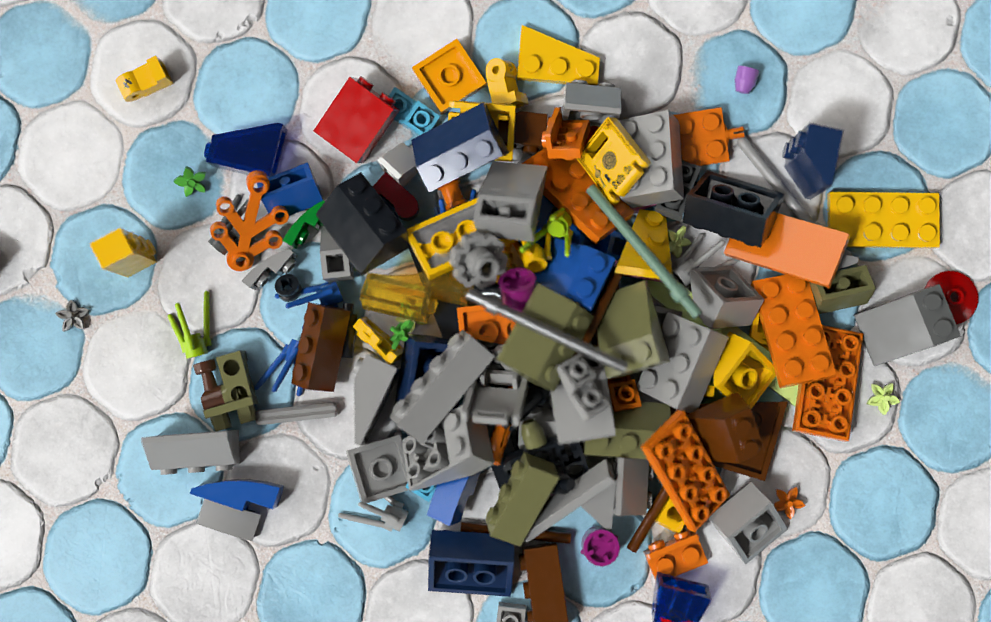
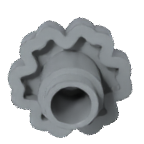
(478, 259)

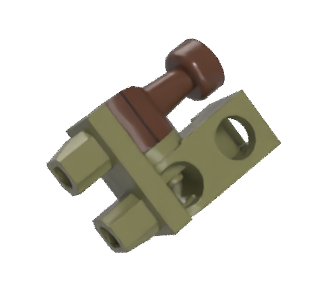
(234, 394)

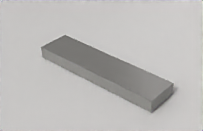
(561, 505)

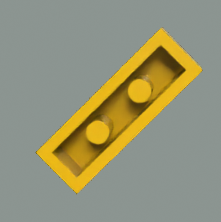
(124, 252)

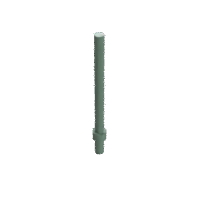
(678, 291)

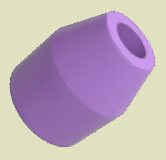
(745, 79)

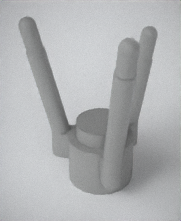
(683, 266)
(392, 516)

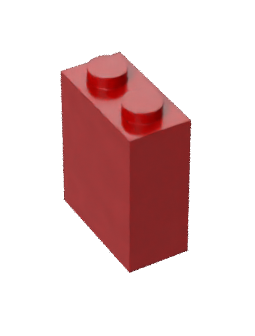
(357, 119)

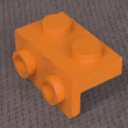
(565, 137)

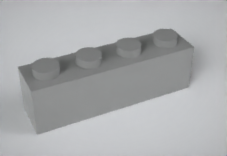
(441, 386)

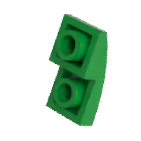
(298, 232)

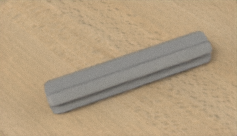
(296, 413)

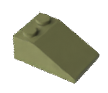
(632, 331)

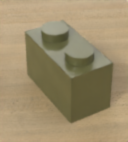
(849, 289)

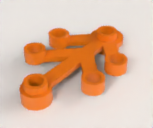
(249, 226)

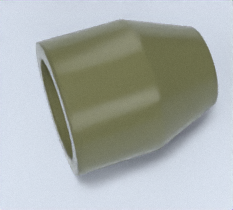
(532, 434)

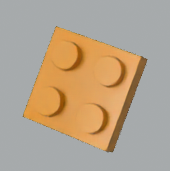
(449, 75)

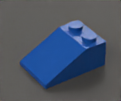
(576, 277)

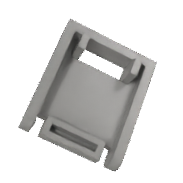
(492, 404)

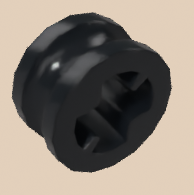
(282, 282)

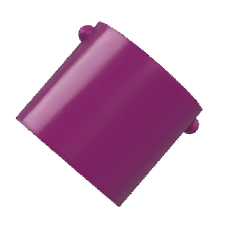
(517, 287)
(600, 546)

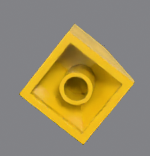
(743, 370)

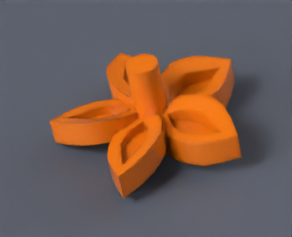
(788, 502)

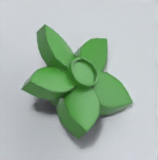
(191, 181)
(401, 332)

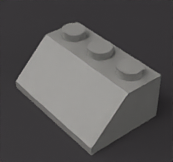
(192, 451)

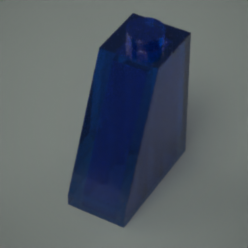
(248, 149)

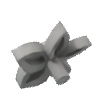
(72, 316)

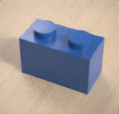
(293, 189)

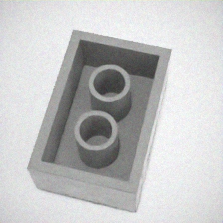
(660, 141)
(693, 359)

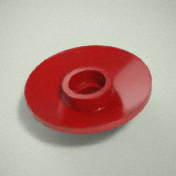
(965, 289)

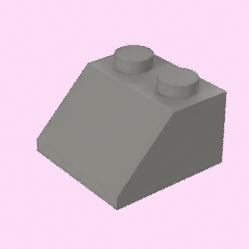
(591, 102)
(724, 297)
(632, 486)
(748, 522)

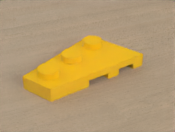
(554, 61)
(654, 233)

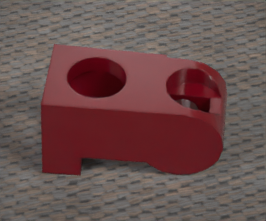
(397, 196)

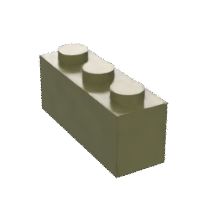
(521, 499)

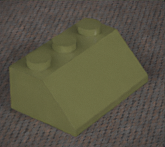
(536, 355)
(632, 430)

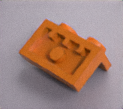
(676, 555)

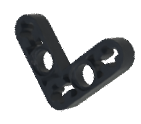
(556, 455)

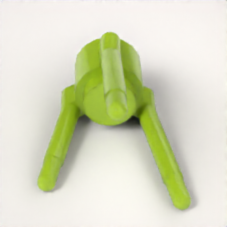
(557, 226)
(193, 344)

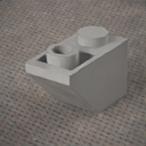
(333, 260)

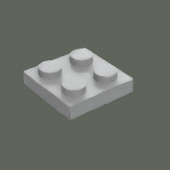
(378, 469)

